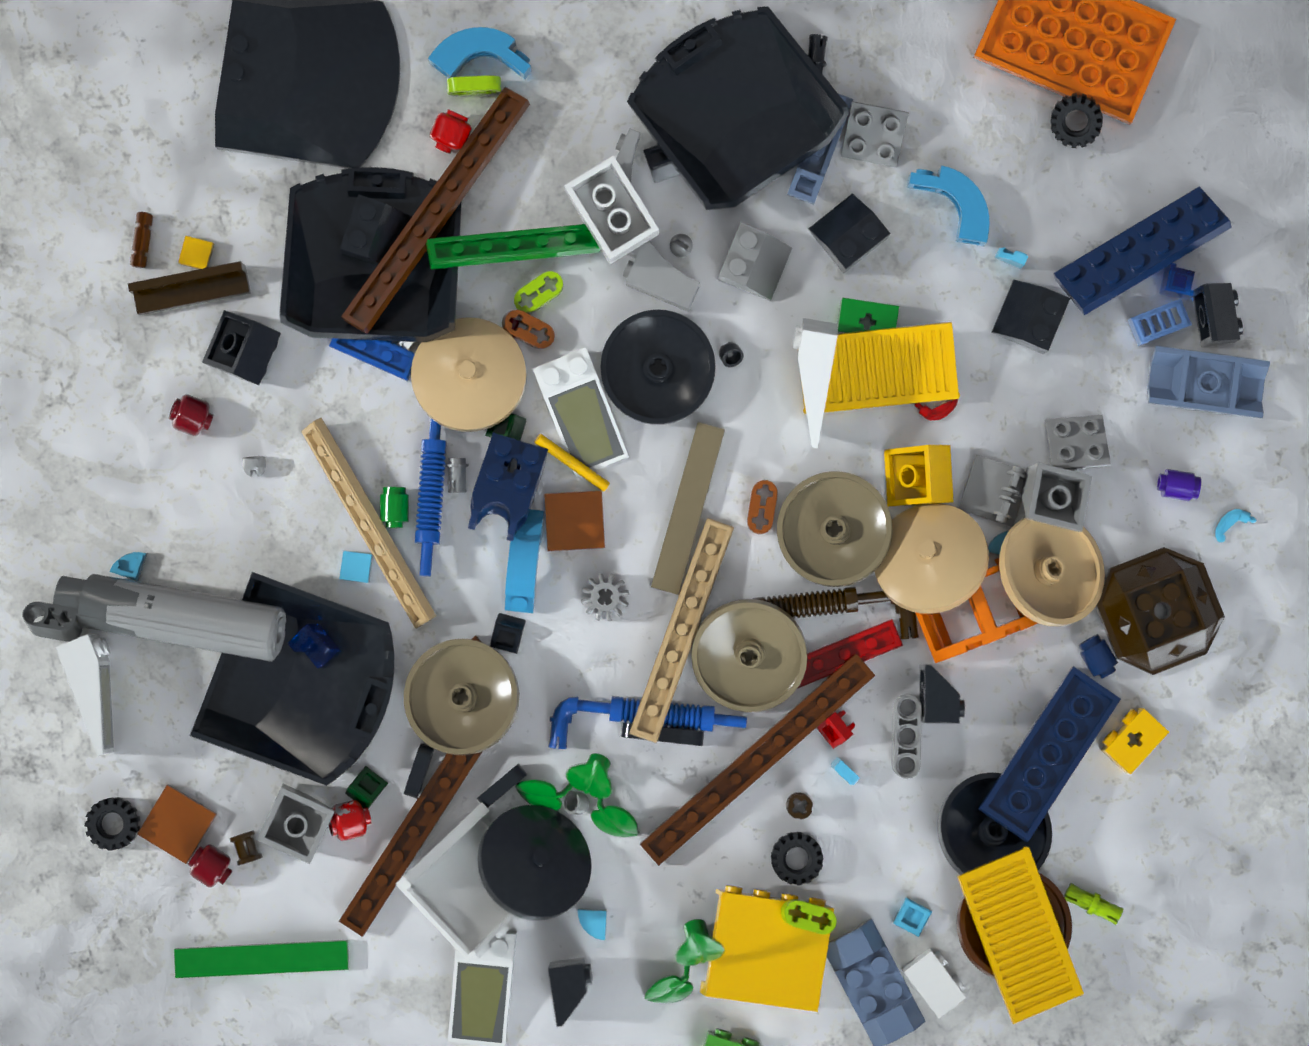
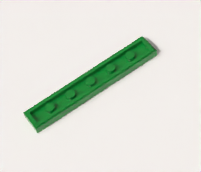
(510, 246)
(261, 959)

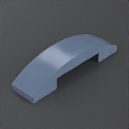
(812, 170)

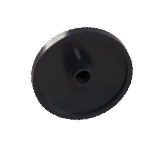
(657, 367)
(974, 838)
(534, 862)

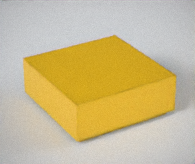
(196, 253)

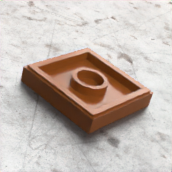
(574, 521)
(177, 824)

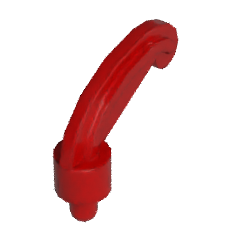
(938, 412)

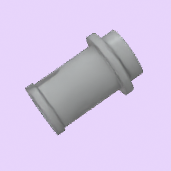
(457, 475)

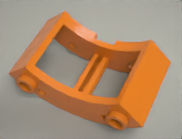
(939, 639)

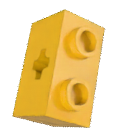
(1149, 735)

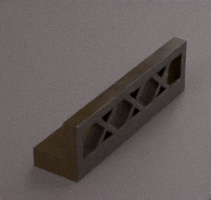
(190, 288)

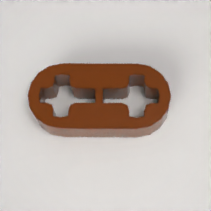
(524, 334)
(769, 508)

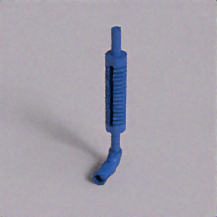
(430, 496)
(626, 710)

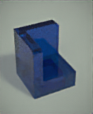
(1177, 282)
(315, 644)

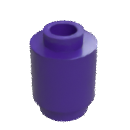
(1179, 485)

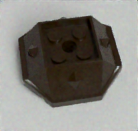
(1129, 605)

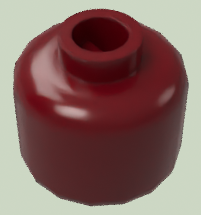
(190, 415)
(210, 866)

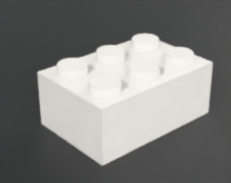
(611, 209)

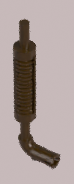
(839, 601)

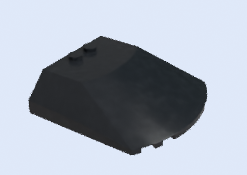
(307, 80)
(736, 106)
(324, 282)
(287, 707)

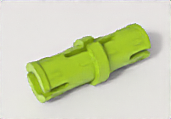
(1093, 903)

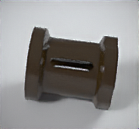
(801, 797)
(240, 848)

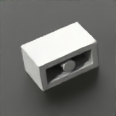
(934, 983)

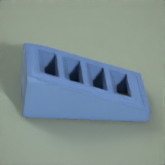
(1138, 330)

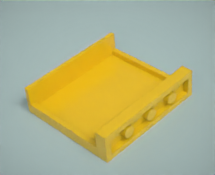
(764, 955)

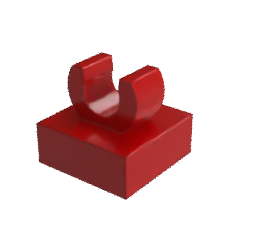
(835, 729)

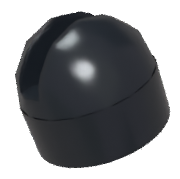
(733, 360)

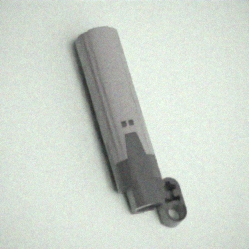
(159, 615)

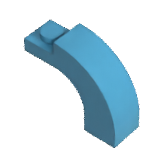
(474, 43)
(965, 196)
(523, 564)

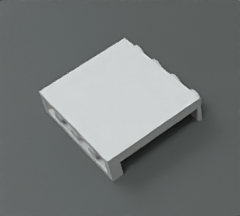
(450, 890)

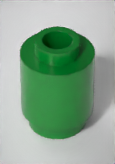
(394, 506)

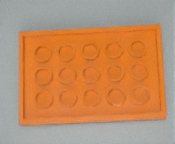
(1079, 48)

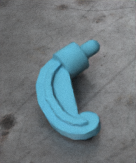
(1229, 520)

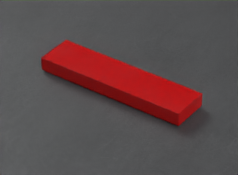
(865, 644)

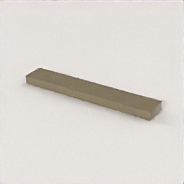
(688, 508)

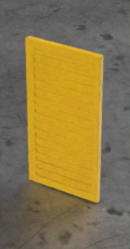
(892, 367)
(1020, 935)

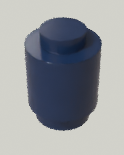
(1098, 656)

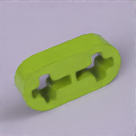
(473, 85)
(534, 287)
(810, 910)

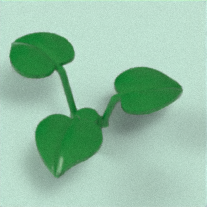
(591, 779)
(696, 949)

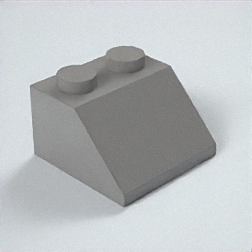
(755, 262)
(1056, 496)
(295, 824)

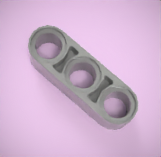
(912, 749)

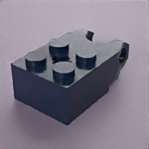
(507, 482)

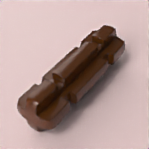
(141, 239)

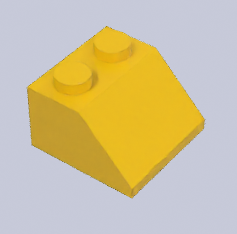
(918, 475)

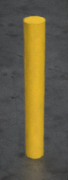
(572, 462)

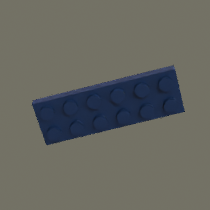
(1142, 250)
(1049, 754)

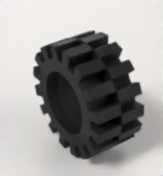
(1081, 137)
(95, 828)
(814, 863)

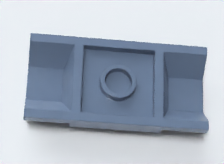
(1207, 382)
(874, 985)

